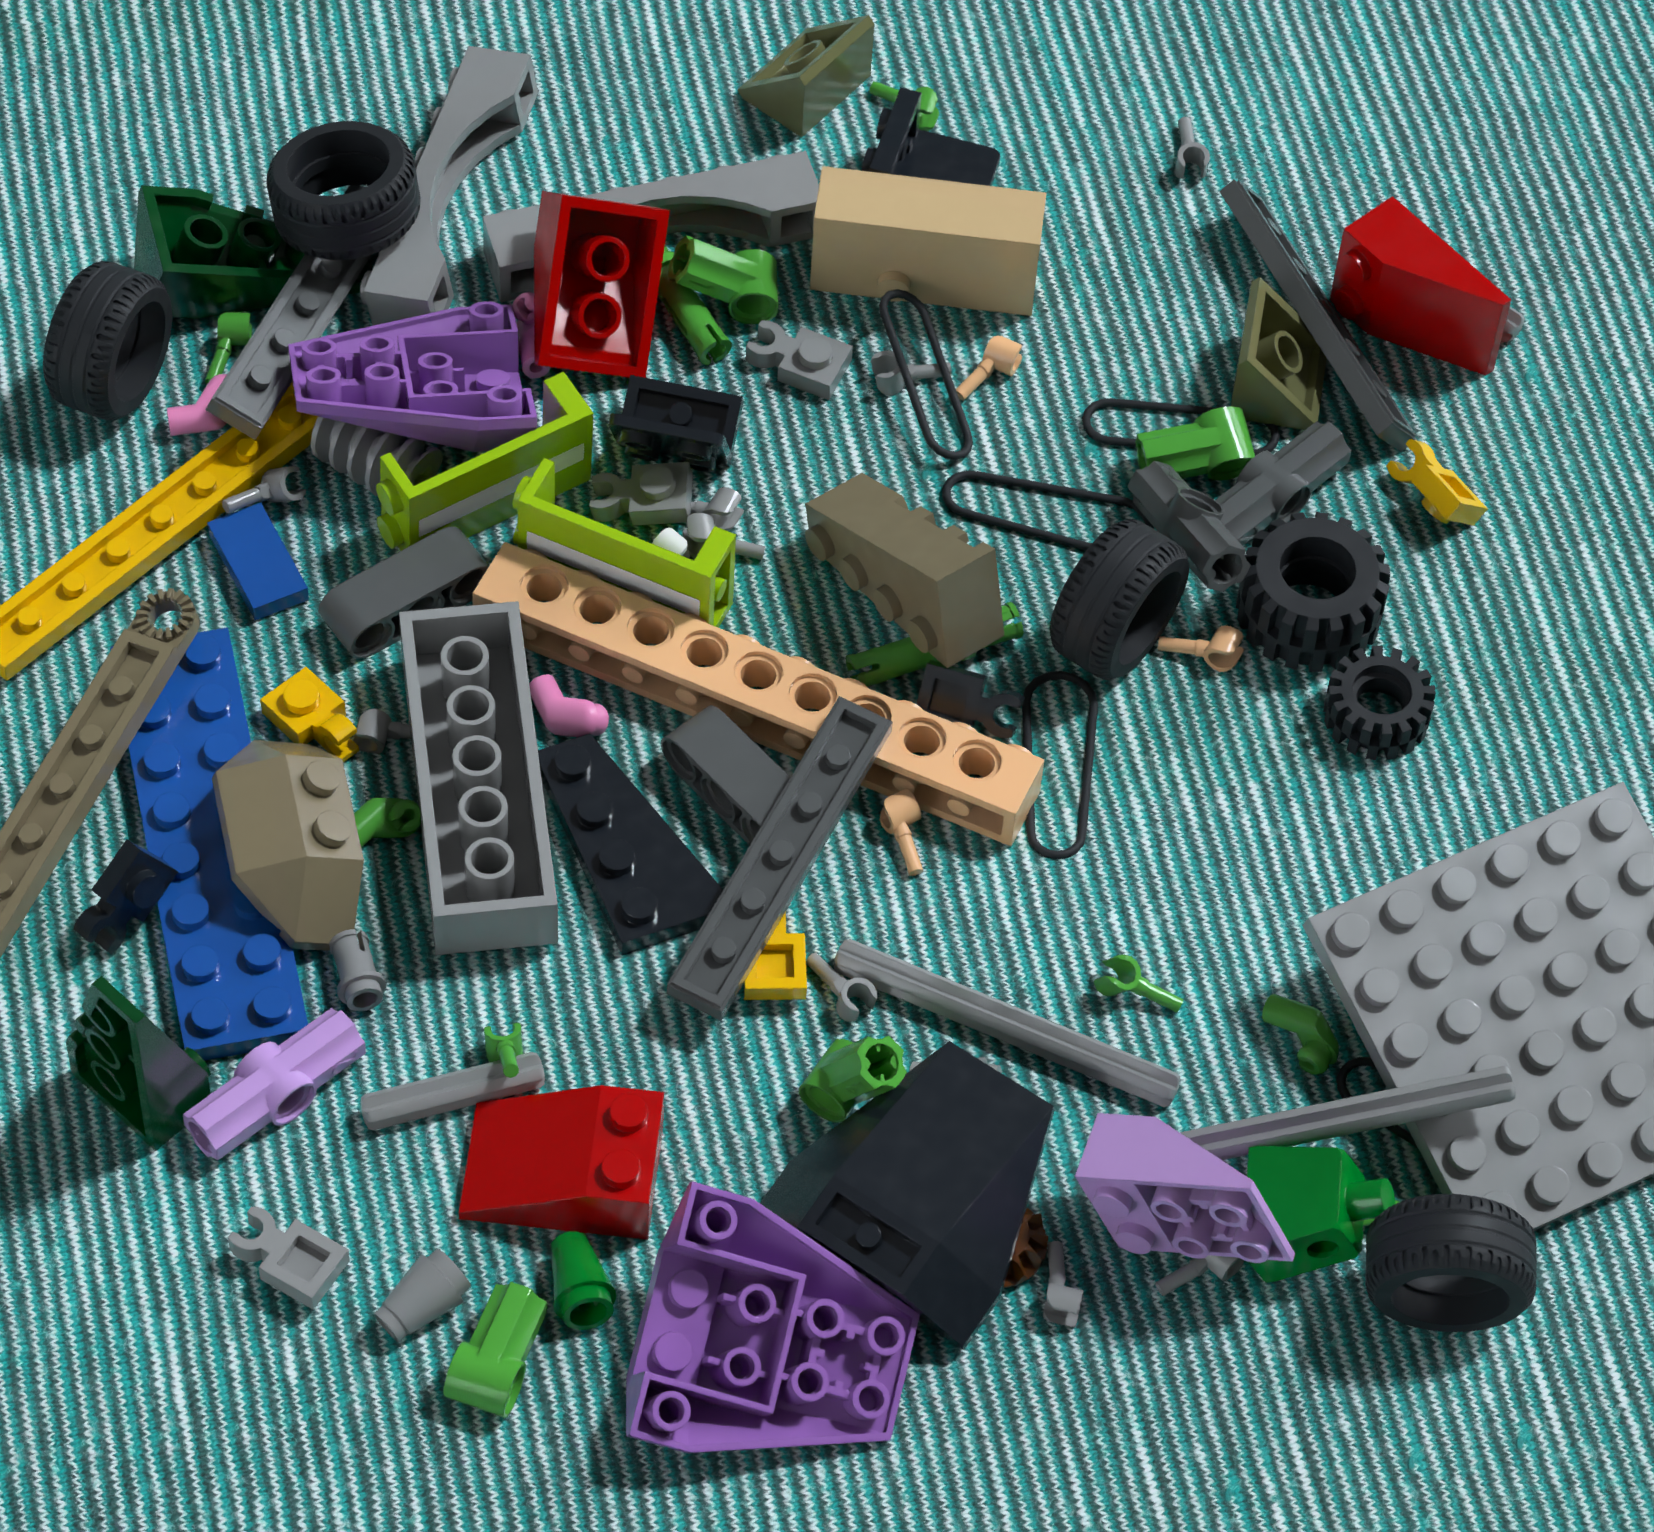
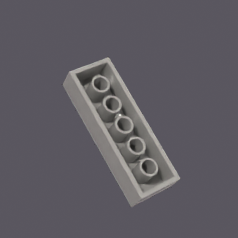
(478, 779)

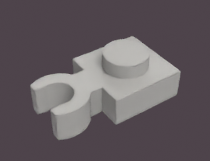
(804, 362)
(650, 497)
(294, 1262)

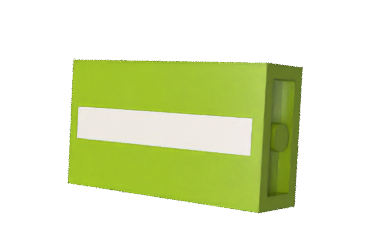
(483, 488)
(621, 559)

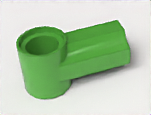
(740, 279)
(1211, 445)
(852, 1074)
(492, 1365)

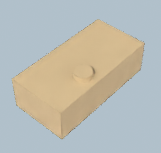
(927, 238)

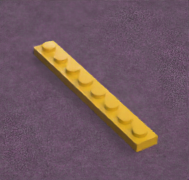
(145, 534)

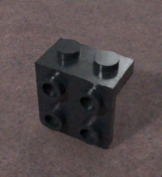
(925, 154)
(677, 423)

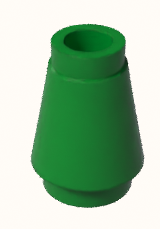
(580, 1283)

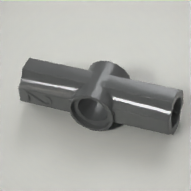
(1282, 482)
(1192, 522)

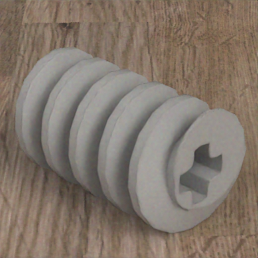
(359, 448)

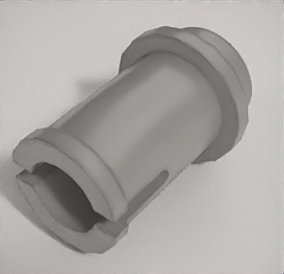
(359, 982)

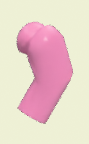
(524, 312)
(194, 417)
(566, 715)

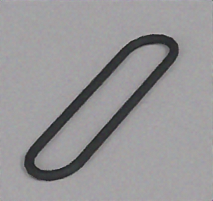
(908, 379)
(1156, 406)

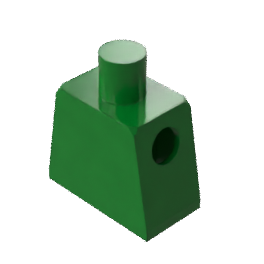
(1317, 1204)

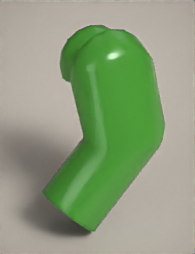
(387, 819)
(1317, 1039)

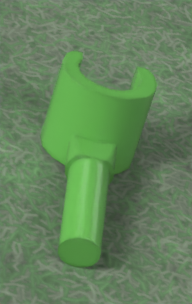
(928, 111)
(232, 330)
(1131, 980)
(504, 1049)

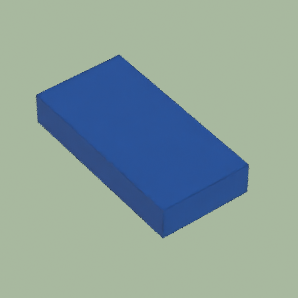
(258, 561)

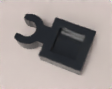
(960, 697)
(126, 889)

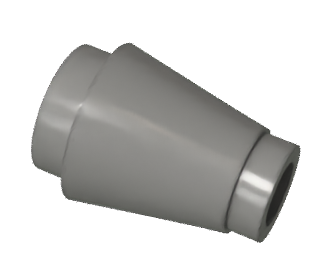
(422, 1295)

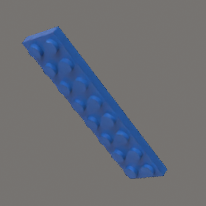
(225, 960)

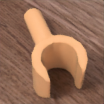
(1000, 355)
(1219, 653)
(895, 817)

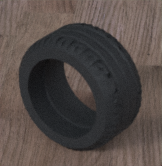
(352, 222)
(107, 340)
(1119, 599)
(1451, 1263)

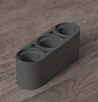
(424, 576)
(725, 769)

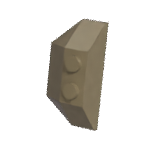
(292, 838)

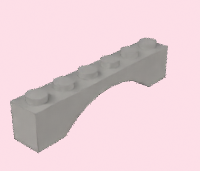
(483, 109)
(755, 200)

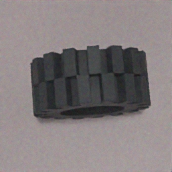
(1385, 676)

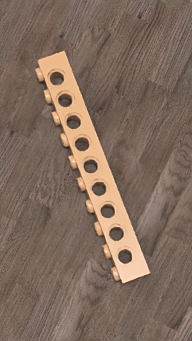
(769, 716)

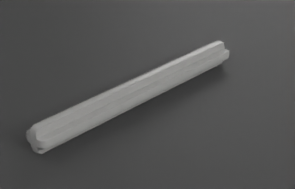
(1008, 1023)
(1358, 1113)

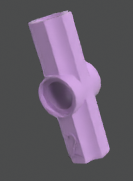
(274, 1083)

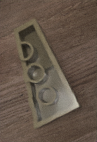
(909, 567)

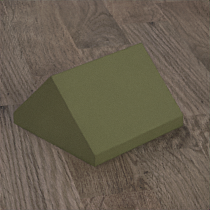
(813, 73)
(1277, 363)

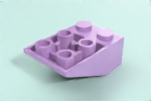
(1173, 1194)

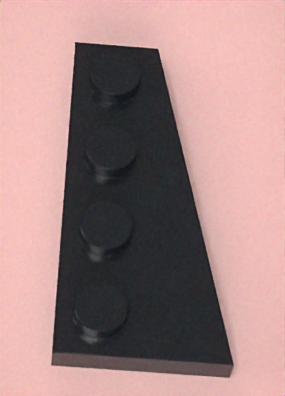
(631, 857)

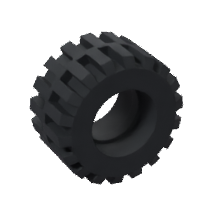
(1318, 555)

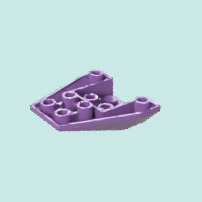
(422, 377)
(761, 1337)

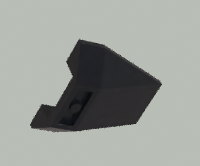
(925, 1187)

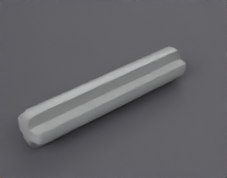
(449, 1092)

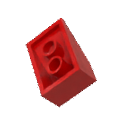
(596, 283)
(1417, 290)
(566, 1161)

